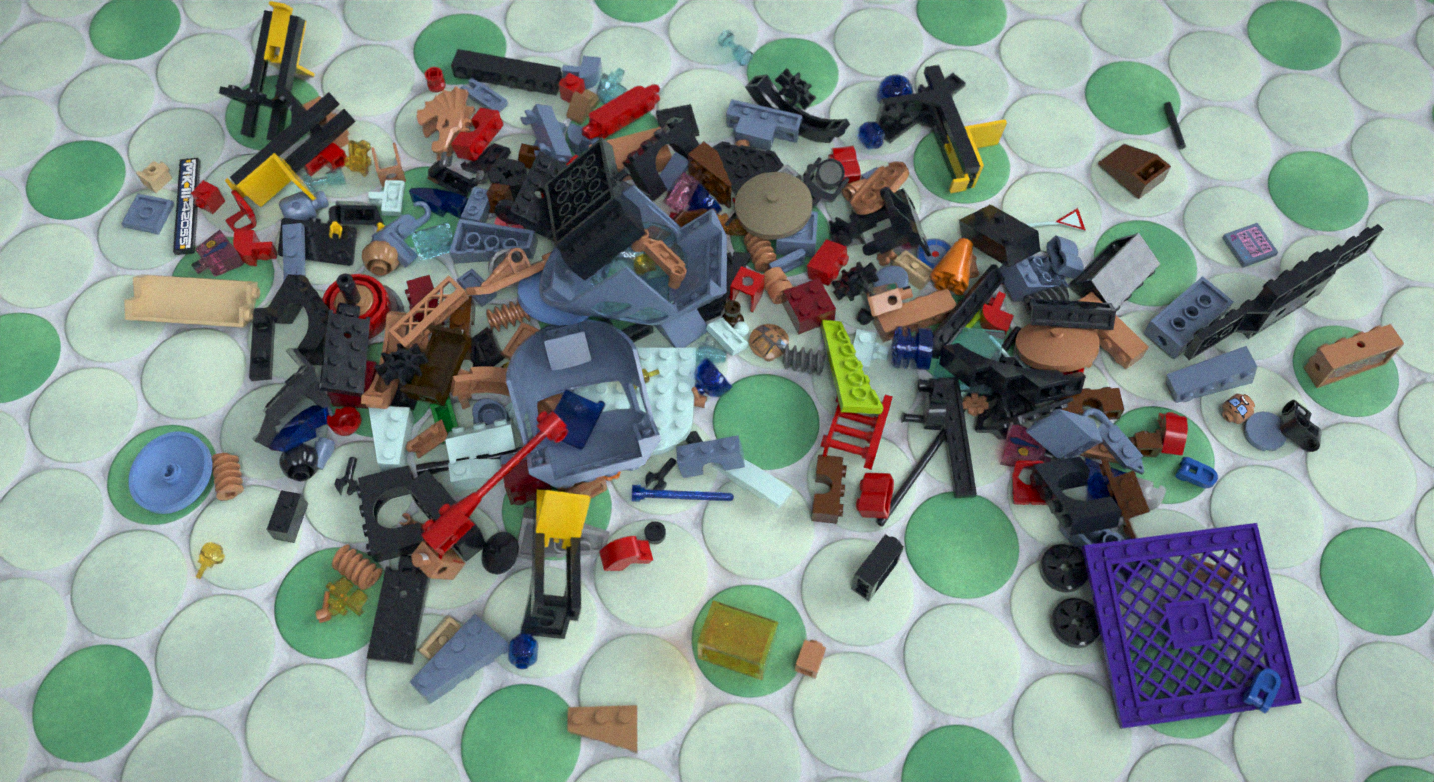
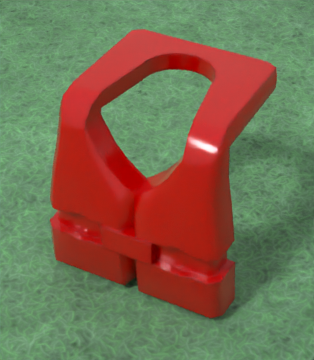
(244, 209)
(1023, 493)

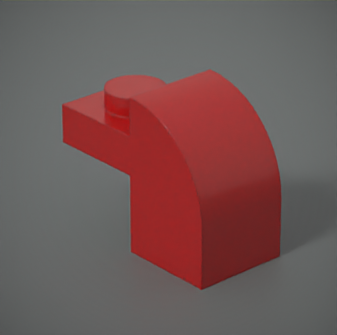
(331, 156)
(251, 248)
(993, 318)
(1173, 432)
(625, 551)

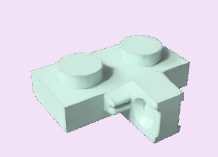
(390, 198)
(868, 349)

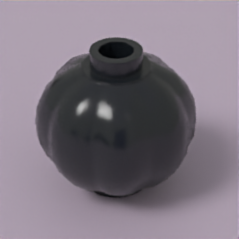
(299, 462)

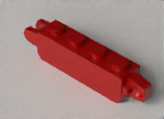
(621, 111)

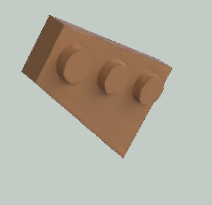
(606, 724)

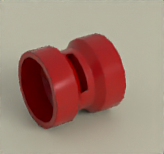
(435, 79)

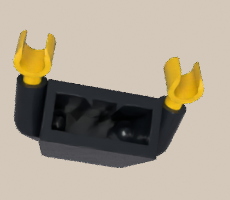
(353, 213)

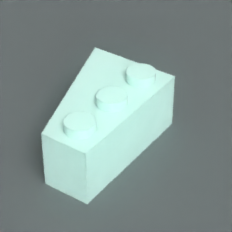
(391, 433)
(480, 440)

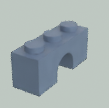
(724, 451)

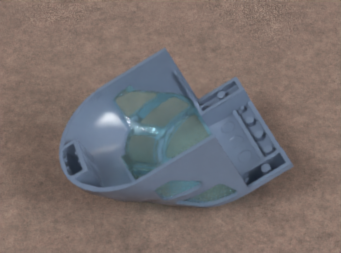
(645, 299)

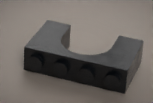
(643, 160)
(289, 300)
(375, 492)
(1073, 515)

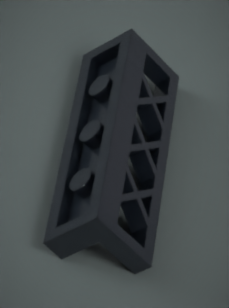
(1072, 314)
(994, 411)

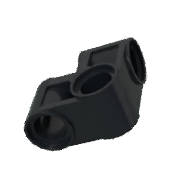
(1297, 426)

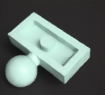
(729, 337)

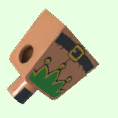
(879, 298)

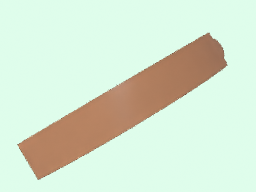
(493, 381)
(379, 394)

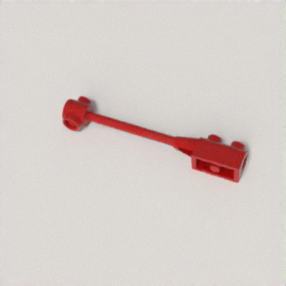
(455, 519)

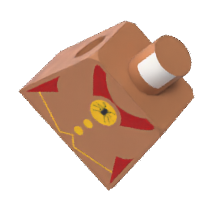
(436, 565)

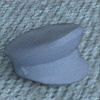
(892, 274)
(488, 411)

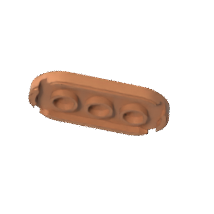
(868, 197)

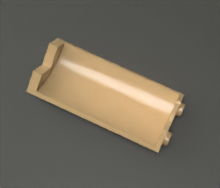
(192, 300)

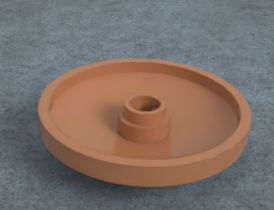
(1057, 347)

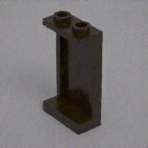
(445, 356)

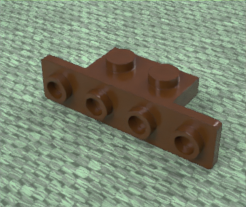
(1128, 496)

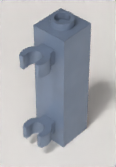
(547, 132)

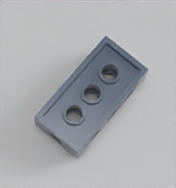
(1186, 314)

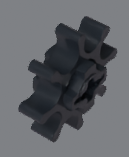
(795, 89)
(855, 281)
(401, 364)

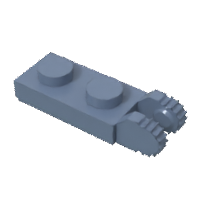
(485, 96)

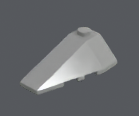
(591, 539)

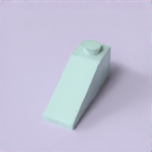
(472, 473)

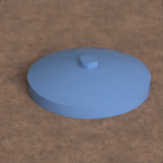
(532, 303)
(170, 472)

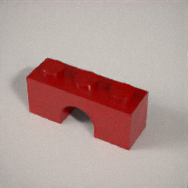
(471, 144)

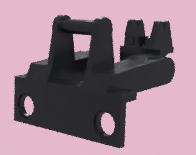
(902, 216)
(301, 383)

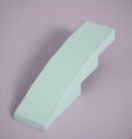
(758, 482)

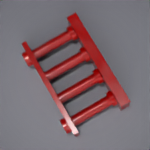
(872, 438)

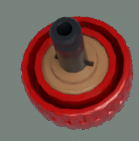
(363, 292)

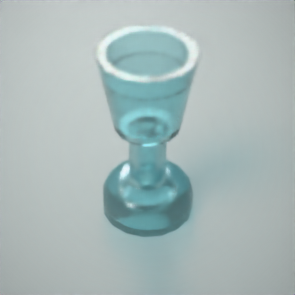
(740, 53)
(333, 177)

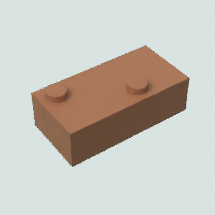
(624, 145)

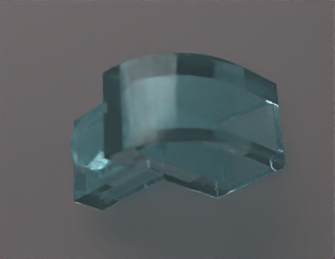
(610, 86)

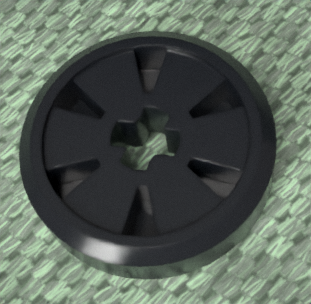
(1054, 575)
(1068, 632)

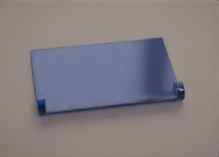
(579, 416)

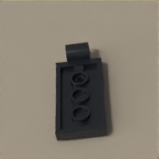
(345, 357)
(398, 619)

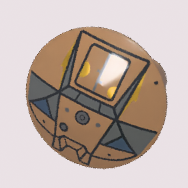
(768, 341)

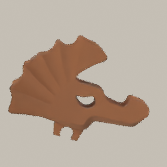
(448, 116)

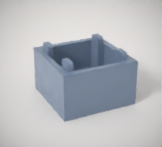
(802, 239)

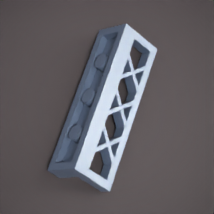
(783, 120)

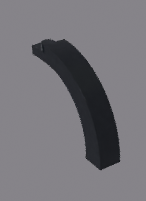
(811, 127)

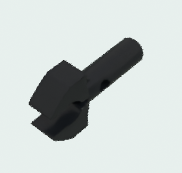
(650, 477)
(340, 483)

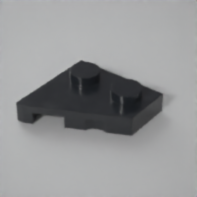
(487, 159)
(485, 349)

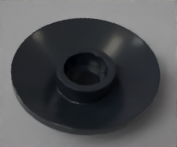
(500, 553)

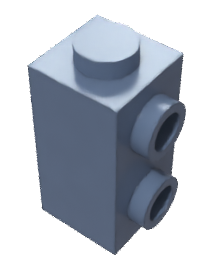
(756, 132)
(477, 206)

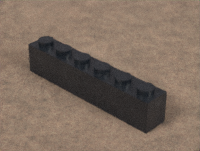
(506, 72)

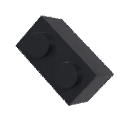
(287, 516)

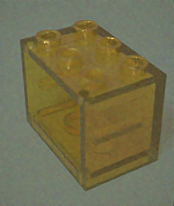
(737, 640)

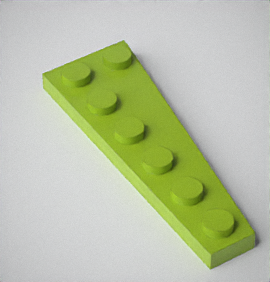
(849, 379)

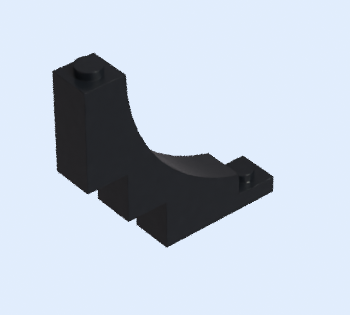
(1005, 379)

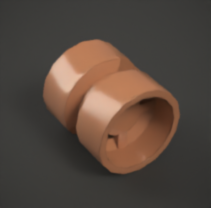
(775, 283)

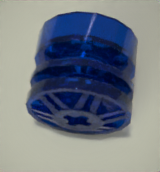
(912, 348)

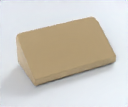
(917, 271)
(438, 637)

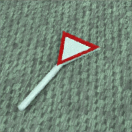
(1070, 220)

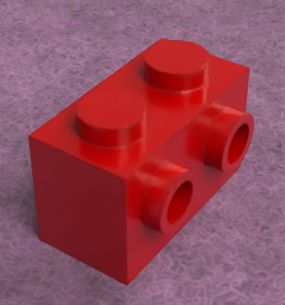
(827, 262)

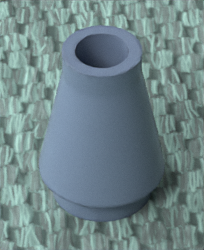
(324, 449)

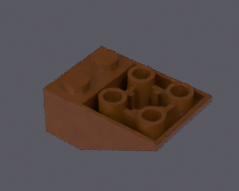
(708, 169)
(1135, 169)

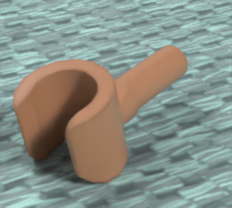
(699, 400)
(410, 521)
(323, 614)

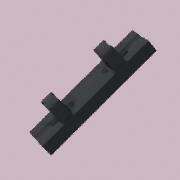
(262, 345)

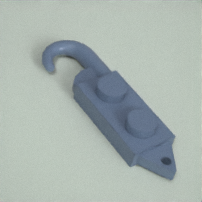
(406, 224)
(1117, 443)

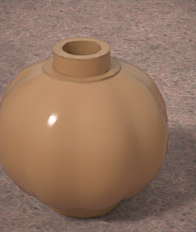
(380, 257)

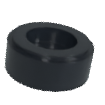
(655, 532)

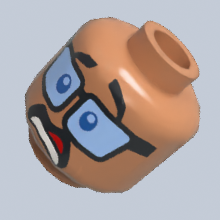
(1238, 408)

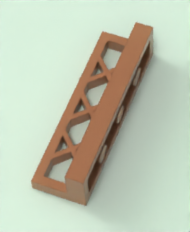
(437, 315)

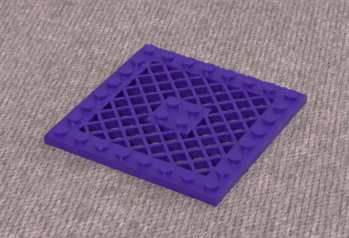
(1188, 623)

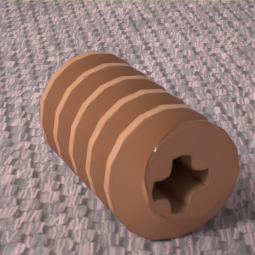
(761, 252)
(506, 315)
(227, 476)
(356, 568)

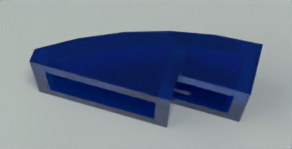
(440, 201)
(300, 428)

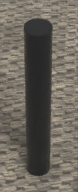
(1174, 125)

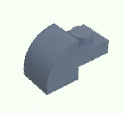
(578, 142)

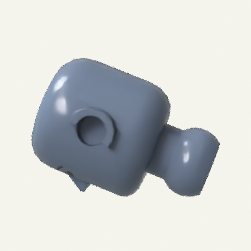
(301, 206)

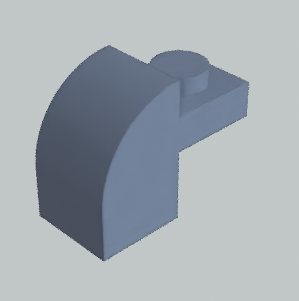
(589, 71)

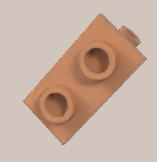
(428, 439)

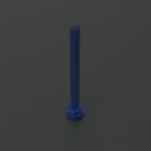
(640, 493)

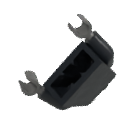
(452, 180)

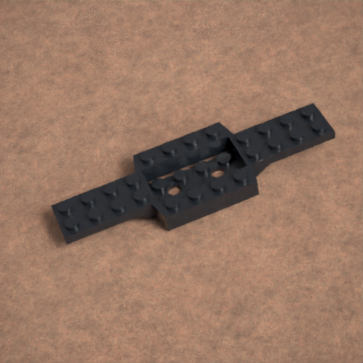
(1284, 294)

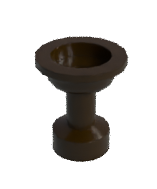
(732, 313)

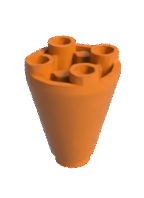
(954, 268)

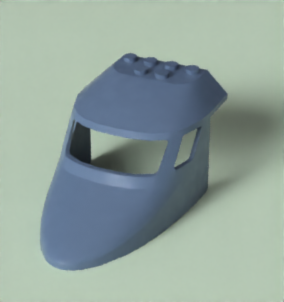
(573, 358)

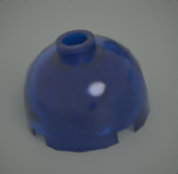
(894, 86)
(703, 199)
(710, 379)

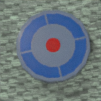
(937, 248)

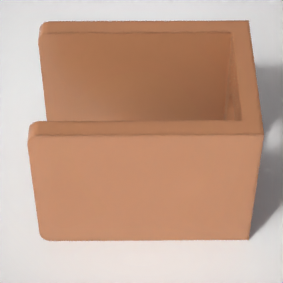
(382, 173)

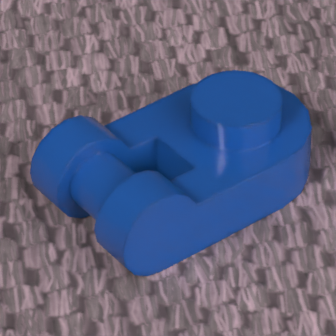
(1204, 476)
(1267, 682)

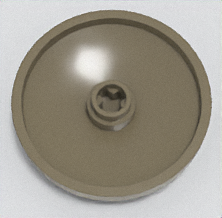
(773, 205)

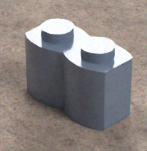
(1064, 257)

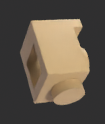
(155, 176)

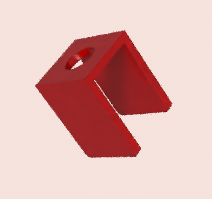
(755, 290)

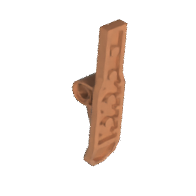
(508, 273)

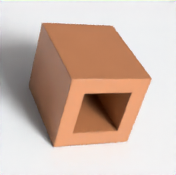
(810, 658)

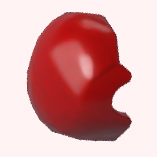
(344, 421)

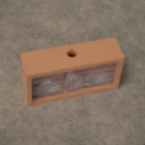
(1353, 355)

